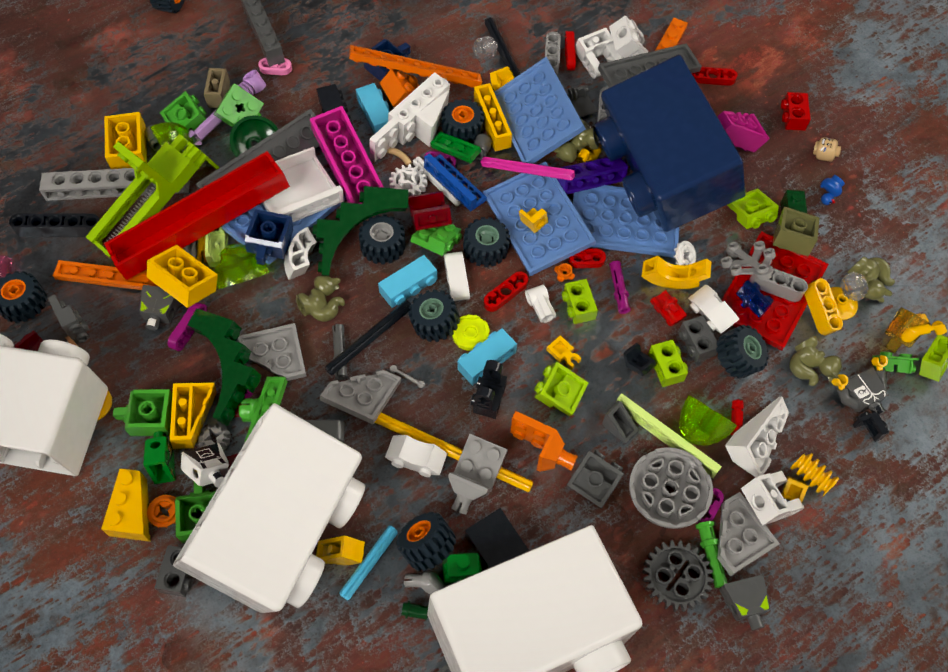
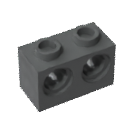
(703, 337)
(169, 573)

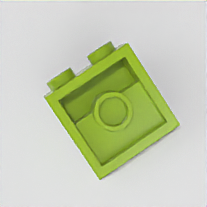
(754, 209)
(560, 388)

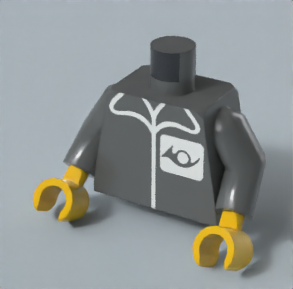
(865, 389)

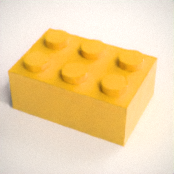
(127, 130)
(181, 275)

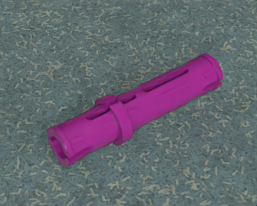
(621, 293)

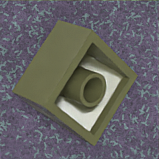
(796, 231)

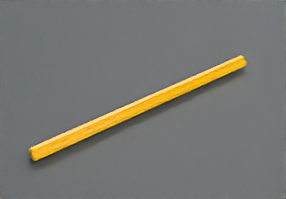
(451, 450)

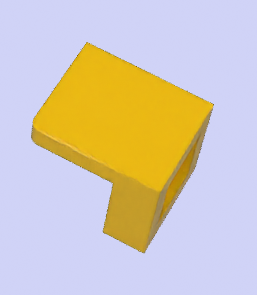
(501, 77)
(534, 219)

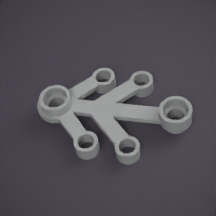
(761, 271)

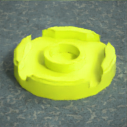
(470, 332)

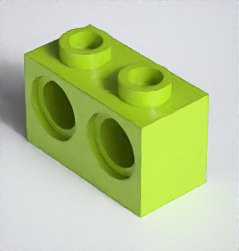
(582, 301)
(936, 359)
(665, 363)

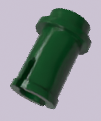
(414, 611)

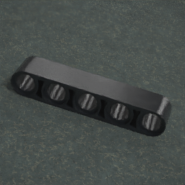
(53, 224)

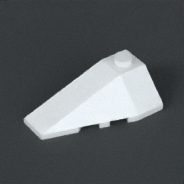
(755, 440)

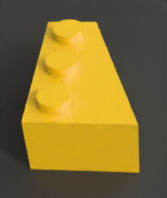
(189, 411)
(128, 507)

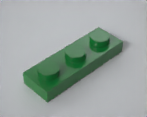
(455, 147)

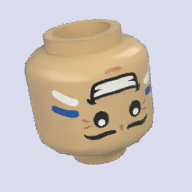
(827, 149)

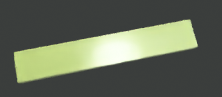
(667, 435)

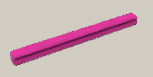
(528, 168)

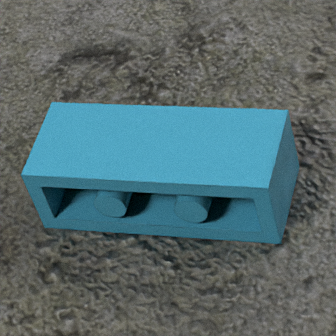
(373, 106)
(408, 281)
(497, 347)

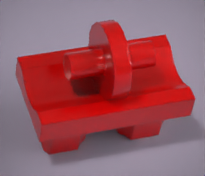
(668, 308)

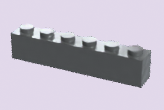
(263, 31)

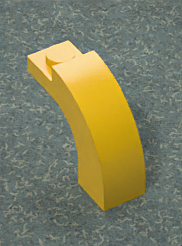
(675, 276)

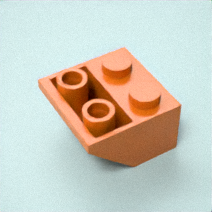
(398, 86)

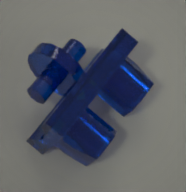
(753, 298)

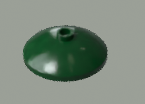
(249, 130)

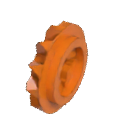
(154, 511)

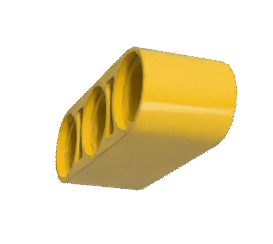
(823, 307)

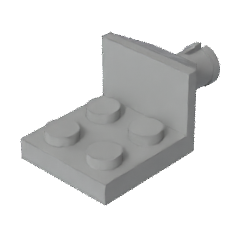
(475, 471)

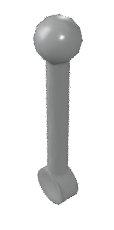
(393, 369)

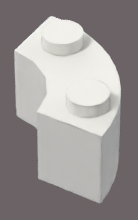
(296, 257)
(717, 313)
(416, 455)

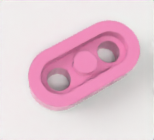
(278, 69)

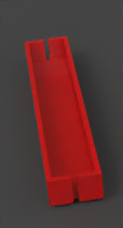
(197, 214)

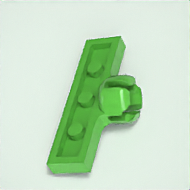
(271, 393)

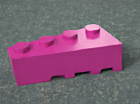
(743, 130)

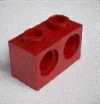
(796, 111)

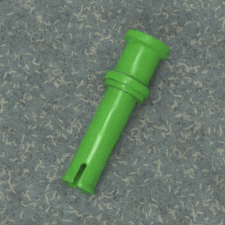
(710, 545)

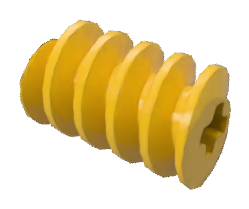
(815, 473)

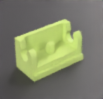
(214, 244)

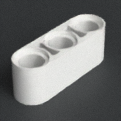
(456, 276)

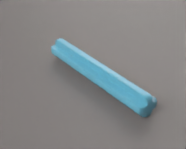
(368, 563)

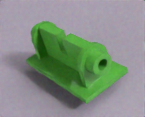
(903, 363)

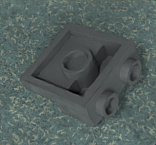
(69, 320)
(596, 478)

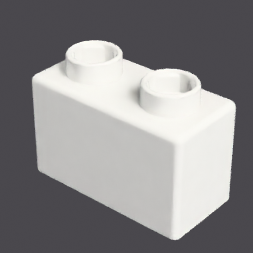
(47, 406)
(272, 512)
(539, 612)

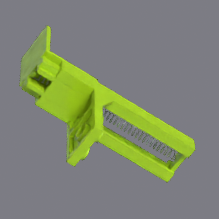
(167, 171)

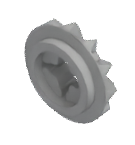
(223, 439)

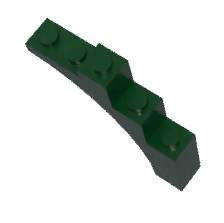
(374, 202)
(236, 376)

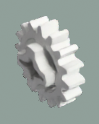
(408, 180)

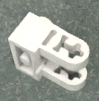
(627, 38)
(595, 45)
(767, 499)

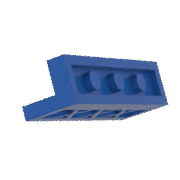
(452, 184)

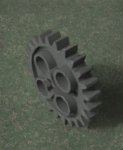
(694, 588)

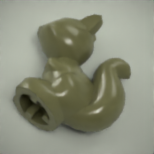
(568, 151)
(875, 269)
(316, 303)
(808, 357)

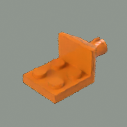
(542, 437)

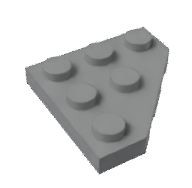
(277, 351)
(362, 394)
(741, 535)

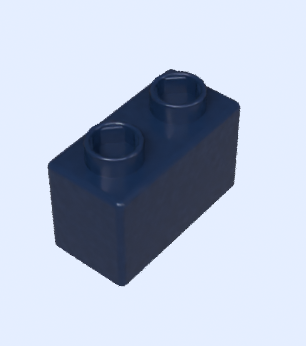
(672, 144)

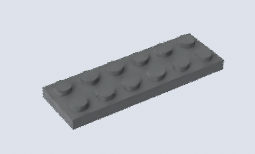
(625, 68)

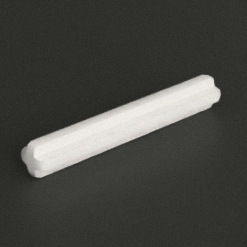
(420, 163)

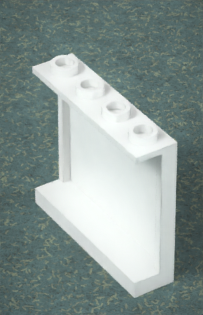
(309, 188)

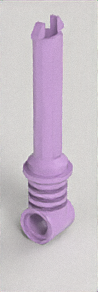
(251, 83)

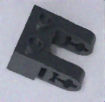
(489, 390)

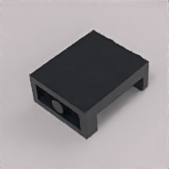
(495, 539)

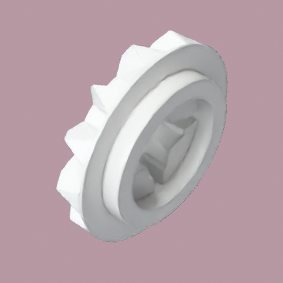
(690, 253)

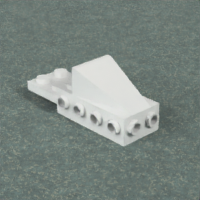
(414, 116)

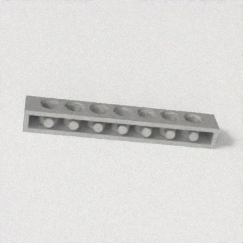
(90, 184)

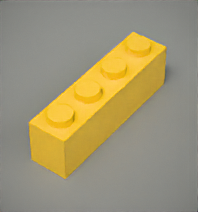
(494, 118)

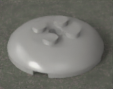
(680, 471)

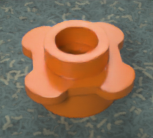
(564, 268)

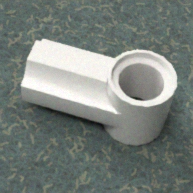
(539, 299)

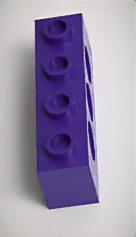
(594, 174)

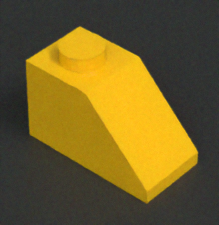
(341, 550)

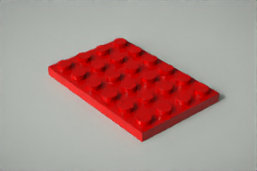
(782, 315)

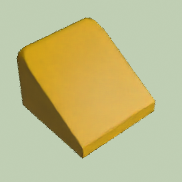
(794, 489)

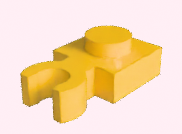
(562, 350)

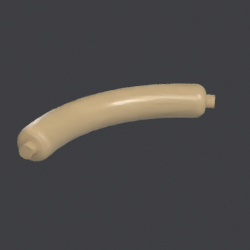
(400, 154)

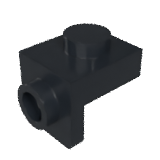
(638, 361)
(874, 424)

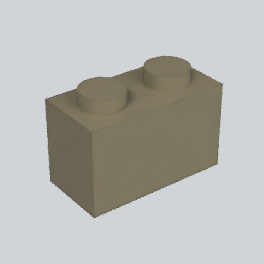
(216, 86)

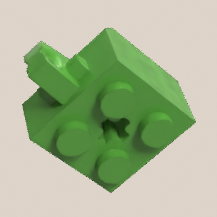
(237, 96)
(146, 412)
(189, 510)

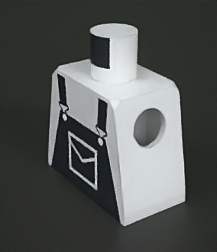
(205, 464)

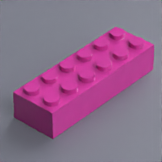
(344, 153)

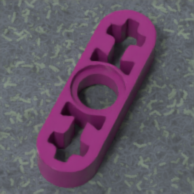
(183, 332)

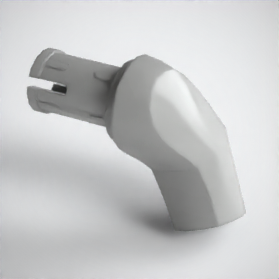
(427, 580)

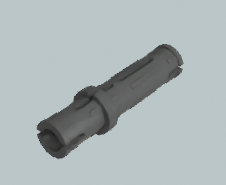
(339, 347)

